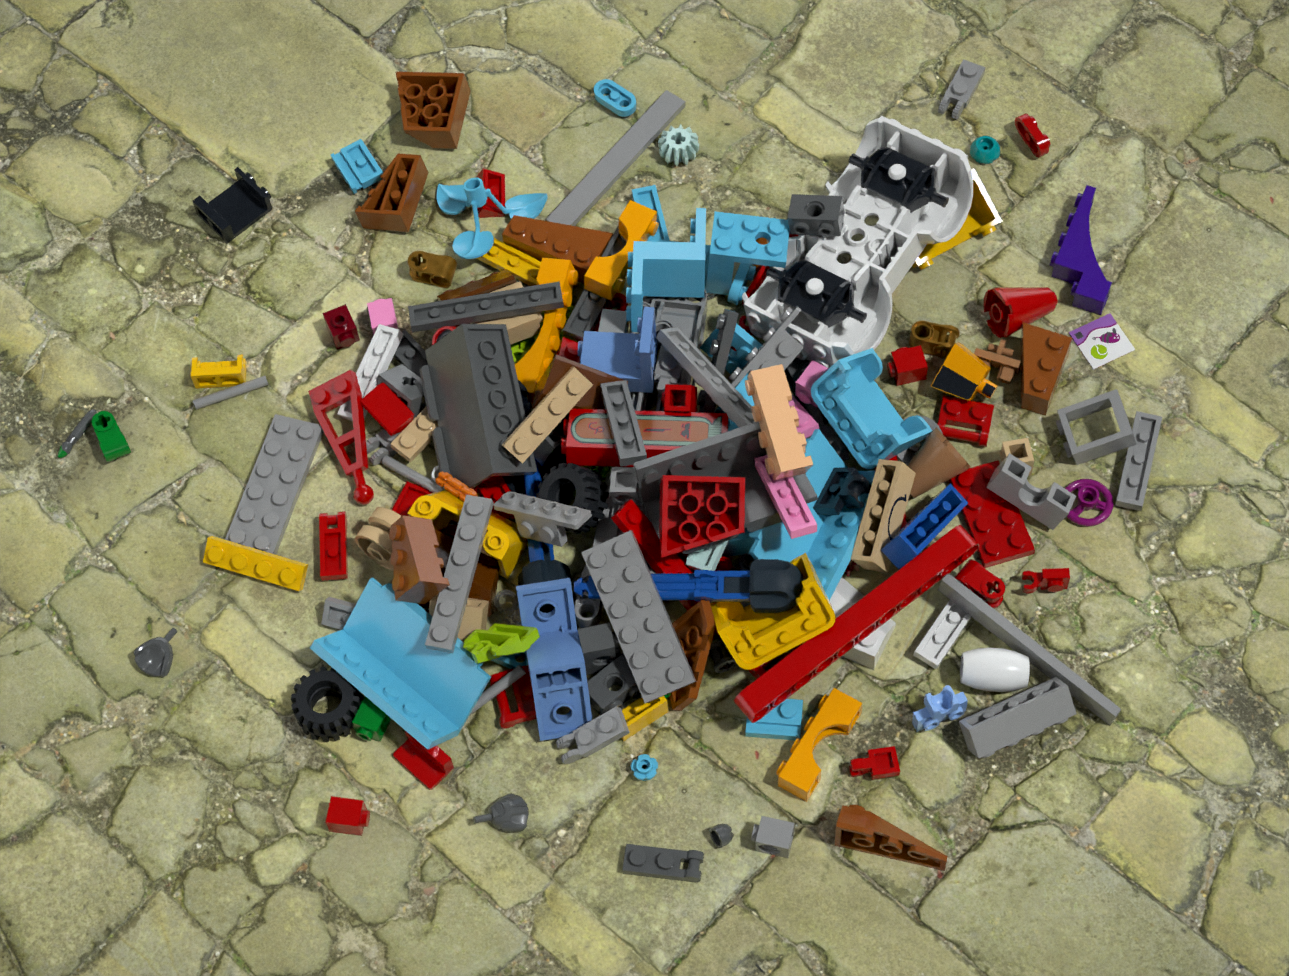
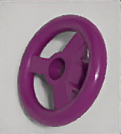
(1090, 490)

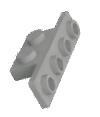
(777, 349)
(542, 518)

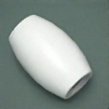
(994, 669)

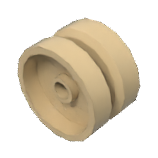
(375, 539)

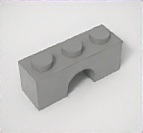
(1045, 505)

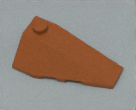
(871, 834)

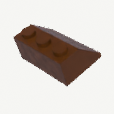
(485, 285)
(558, 368)

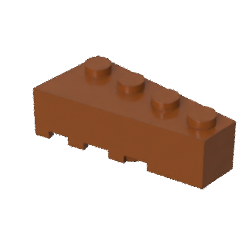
(556, 241)

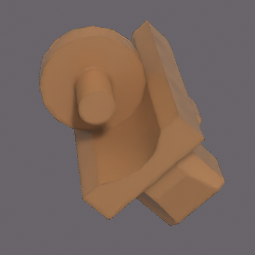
(1007, 365)

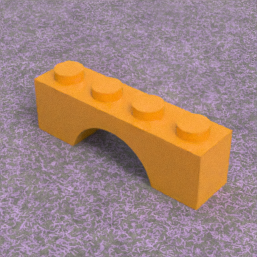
(608, 273)
(836, 717)

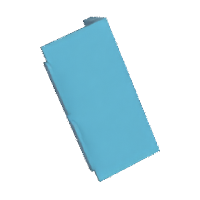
(836, 535)
(388, 663)

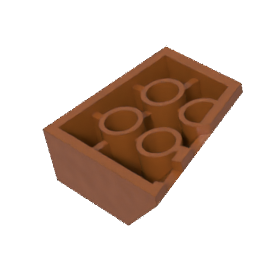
(433, 106)

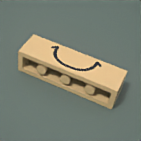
(882, 514)

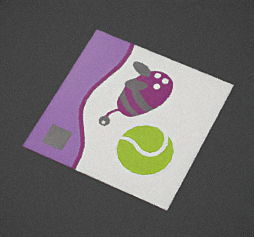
(1101, 341)

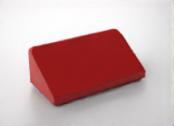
(496, 183)
(387, 409)

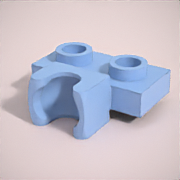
(939, 708)

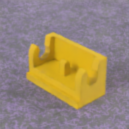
(218, 373)
(641, 714)

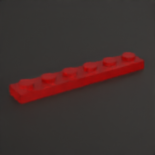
(632, 518)

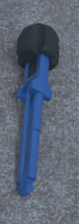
(541, 555)
(768, 586)

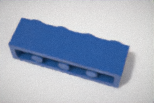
(924, 526)

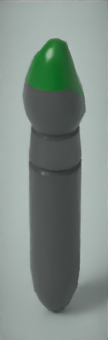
(76, 434)

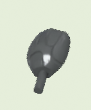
(155, 655)
(507, 814)

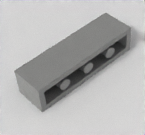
(1017, 717)

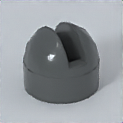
(721, 835)

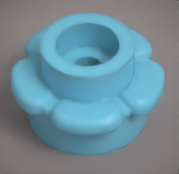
(644, 774)

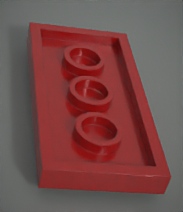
(991, 518)

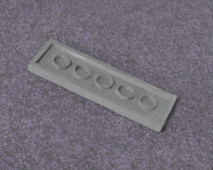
(275, 484)
(638, 617)

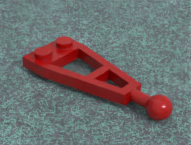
(329, 396)

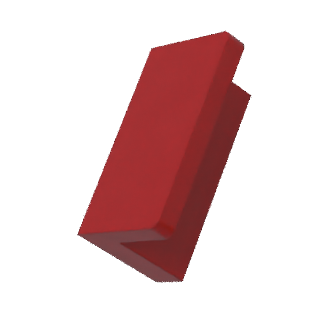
(427, 765)

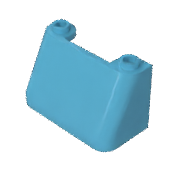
(863, 412)

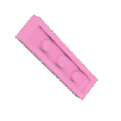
(788, 502)

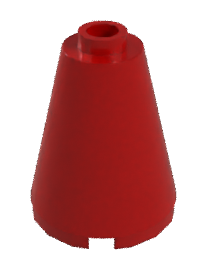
(1014, 305)

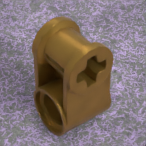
(434, 269)
(935, 337)

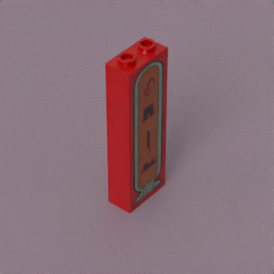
(592, 444)

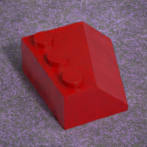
(699, 511)

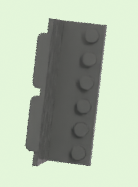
(476, 402)
(718, 456)

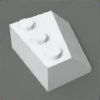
(870, 649)

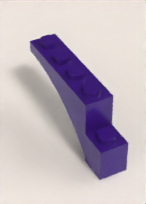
(1077, 260)

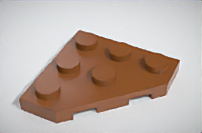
(695, 635)

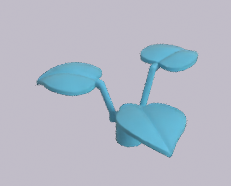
(456, 198)

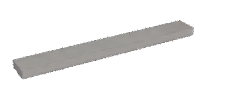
(618, 160)
(1027, 646)

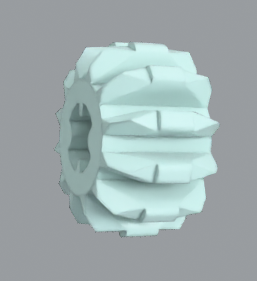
(678, 145)

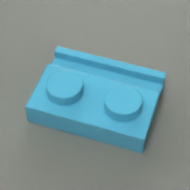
(357, 166)
(780, 723)

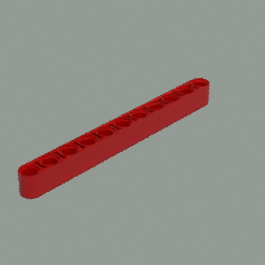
(856, 624)

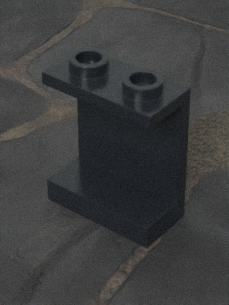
(235, 207)

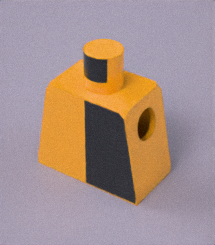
(964, 375)

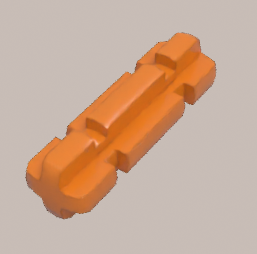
(454, 485)

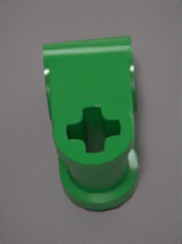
(110, 438)

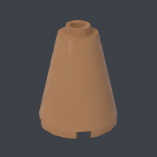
(935, 463)

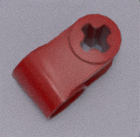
(982, 583)

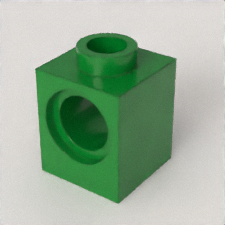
(370, 721)

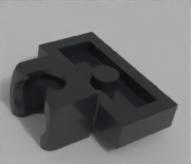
(842, 489)

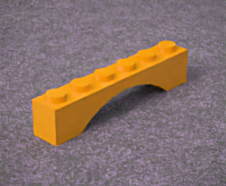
(542, 352)

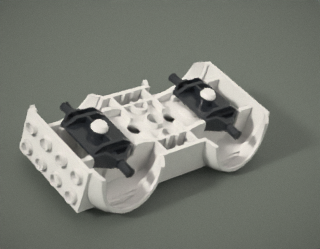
(920, 199)

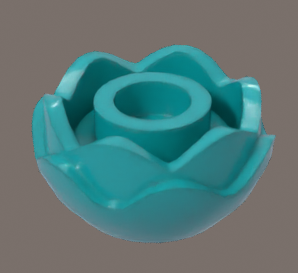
(978, 151)

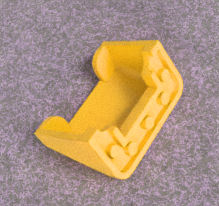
(980, 219)
(500, 541)
(763, 636)

